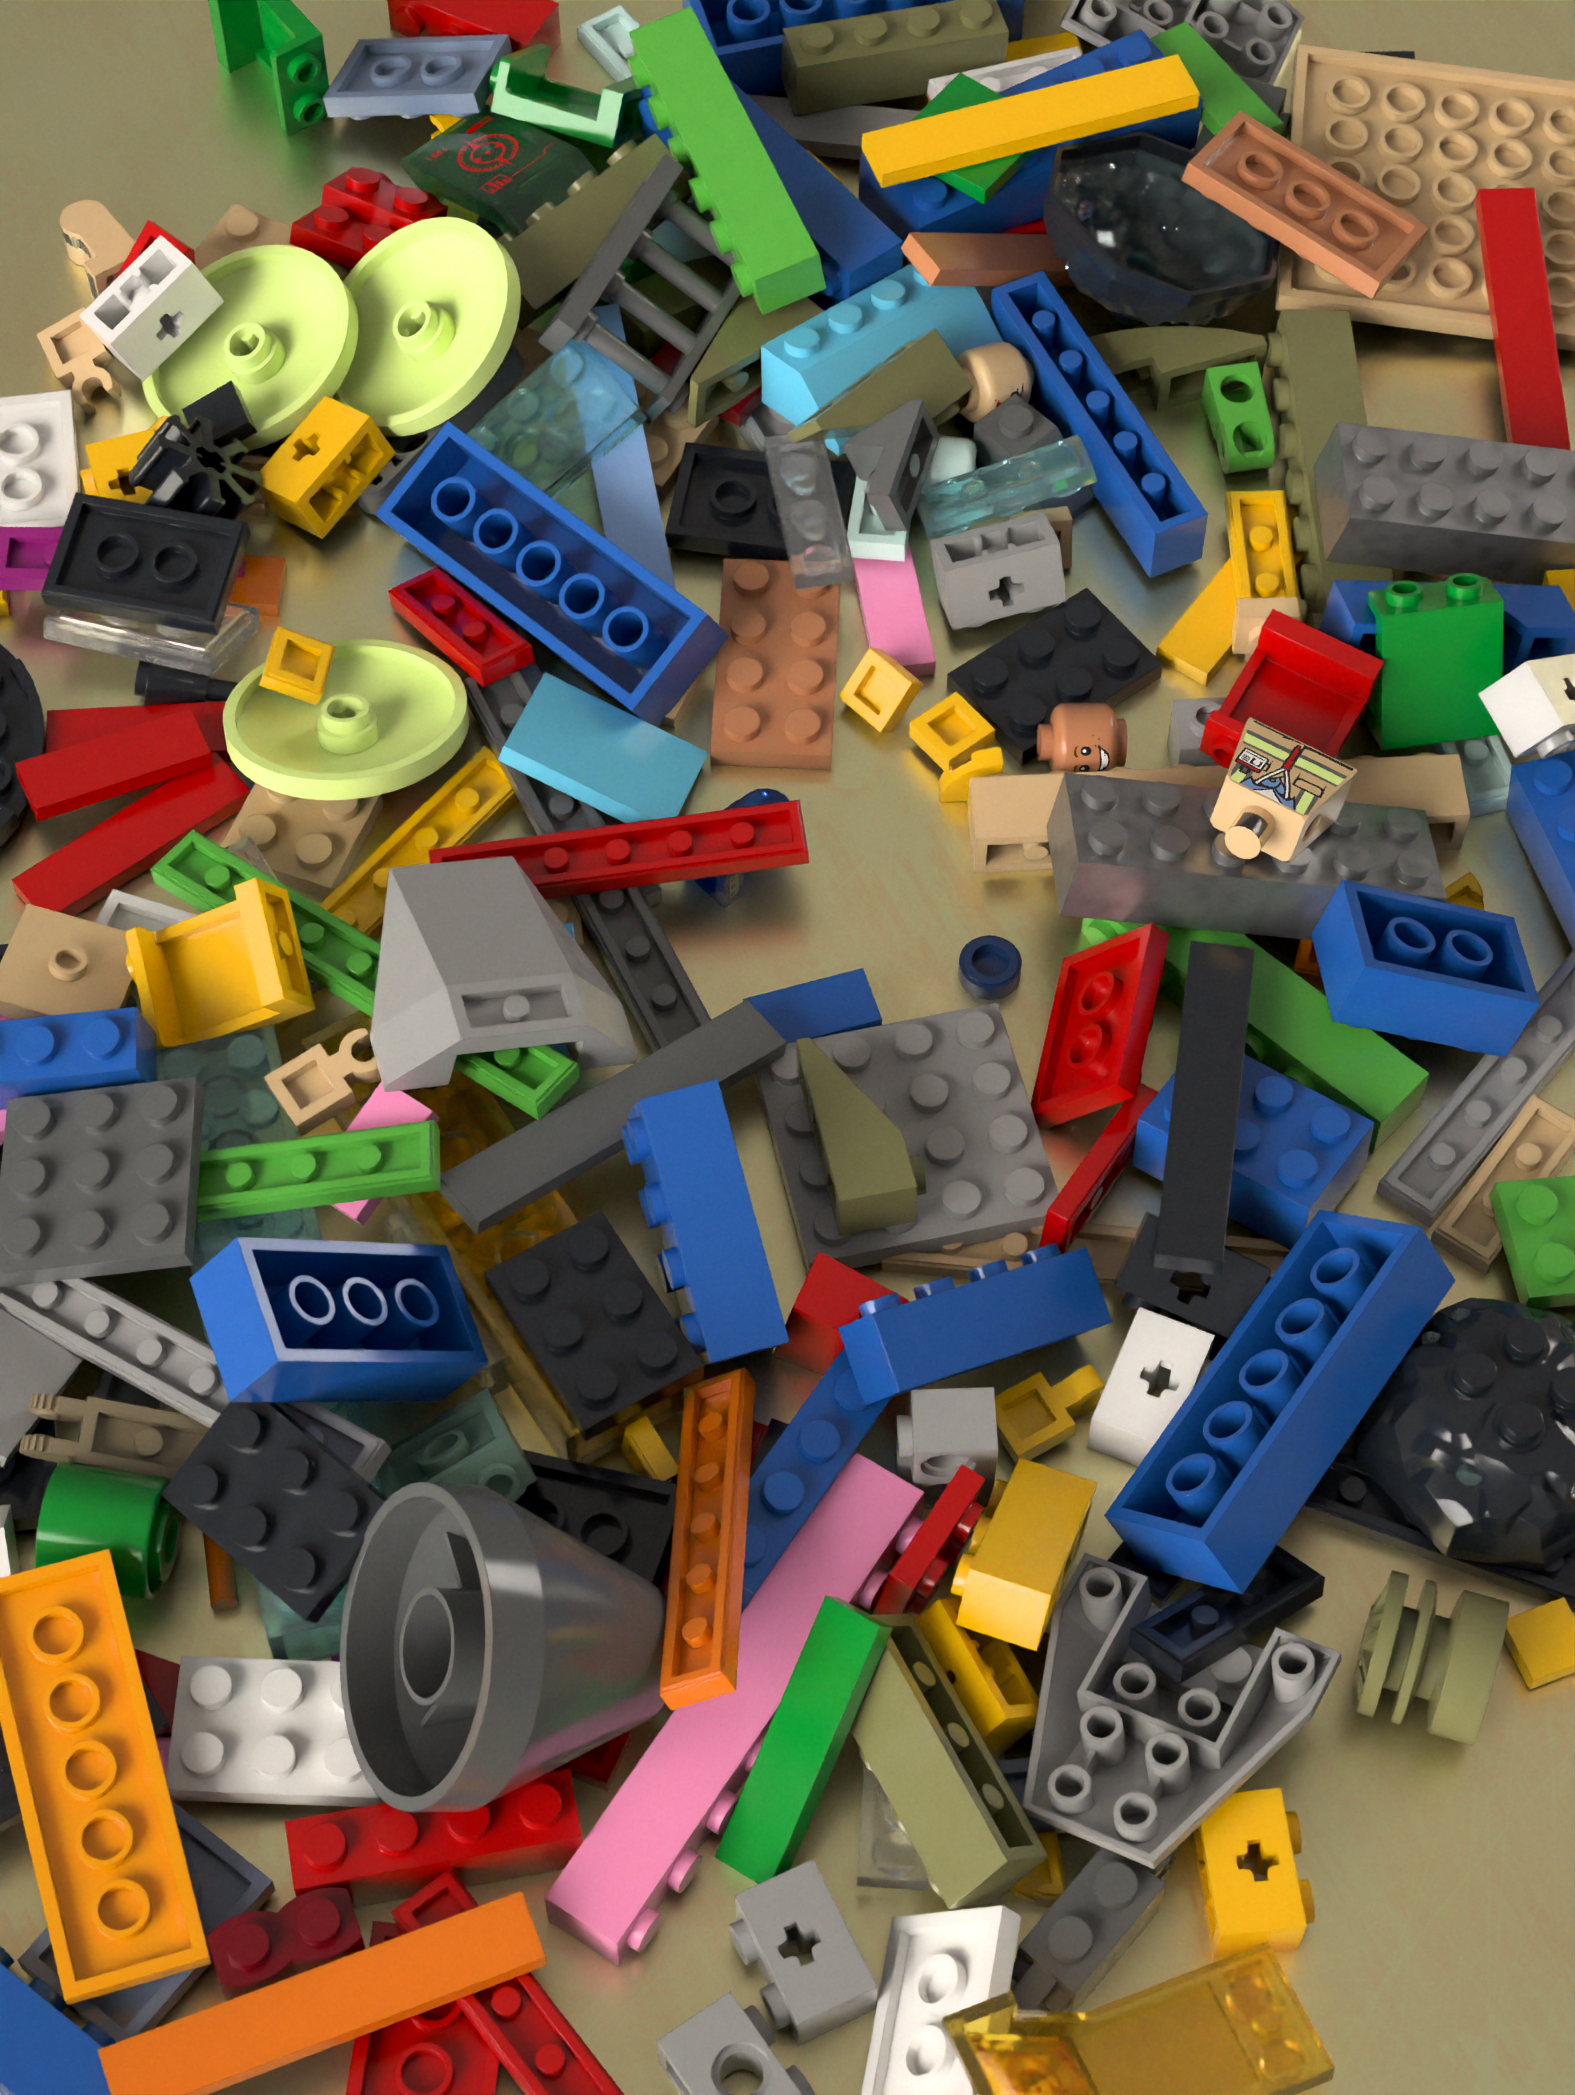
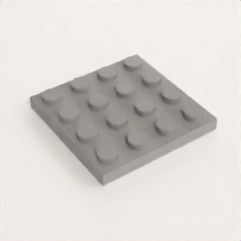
(960, 1108)

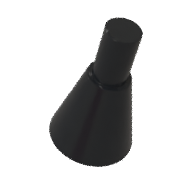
(174, 686)

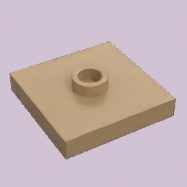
(62, 966)

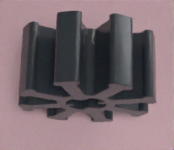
(193, 472)

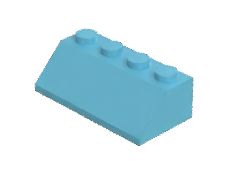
(848, 340)

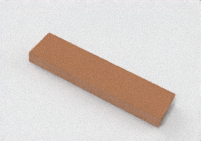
(983, 258)

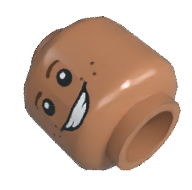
(1083, 738)

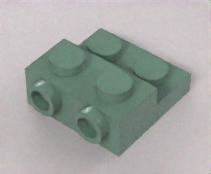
(461, 1448)

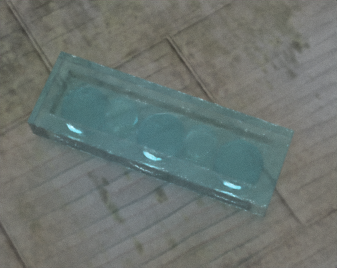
(1005, 487)

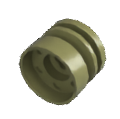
(1431, 1657)

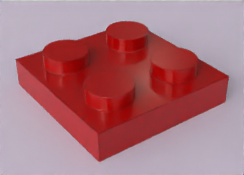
(934, 1547)

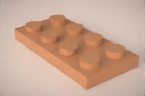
(1305, 204)
(774, 669)

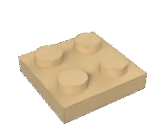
(304, 839)

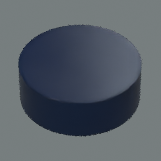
(989, 967)

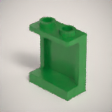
(284, 45)
(529, 96)
(1438, 655)

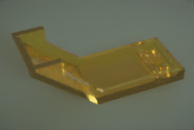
(1200, 2033)

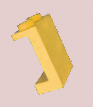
(222, 968)

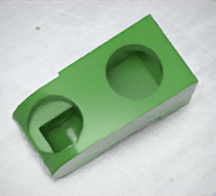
(1239, 418)

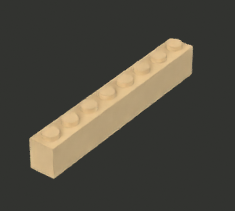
(1012, 811)

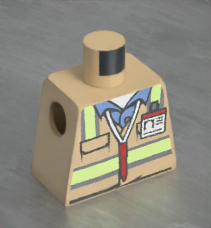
(1278, 794)

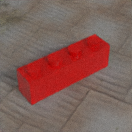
(396, 1853)

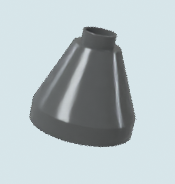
(487, 1648)

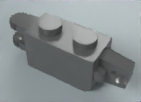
(1087, 1931)

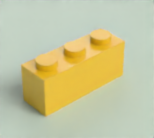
(1022, 1553)

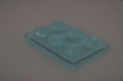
(560, 419)

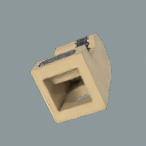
(96, 242)

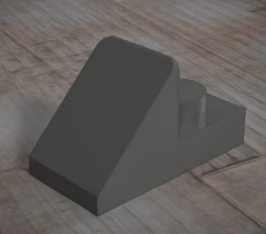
(895, 461)

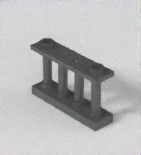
(606, 281)

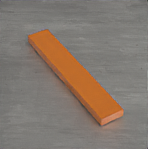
(708, 1541)
(329, 2004)

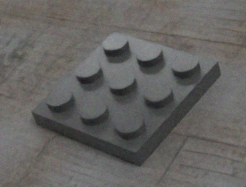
(100, 1181)

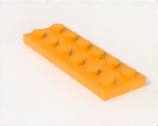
(92, 1783)

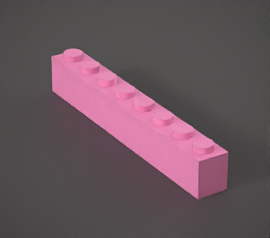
(708, 1748)

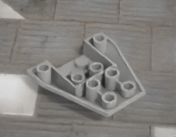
(1244, 33)
(483, 967)
(1132, 1751)

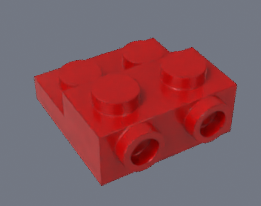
(359, 213)

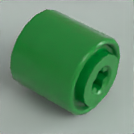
(111, 1510)

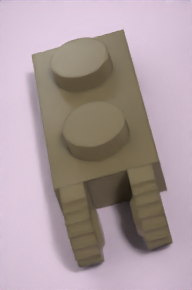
(114, 1435)

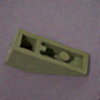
(734, 358)
(916, 371)
(858, 1148)

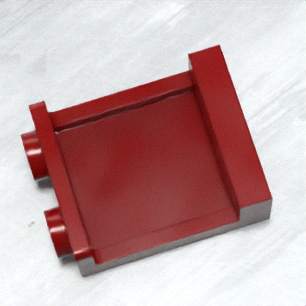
(1298, 686)

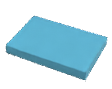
(601, 754)

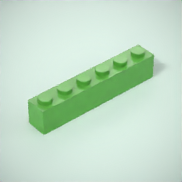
(726, 161)
(1295, 1032)

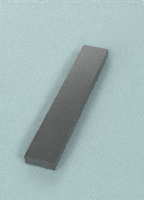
(589, 1126)

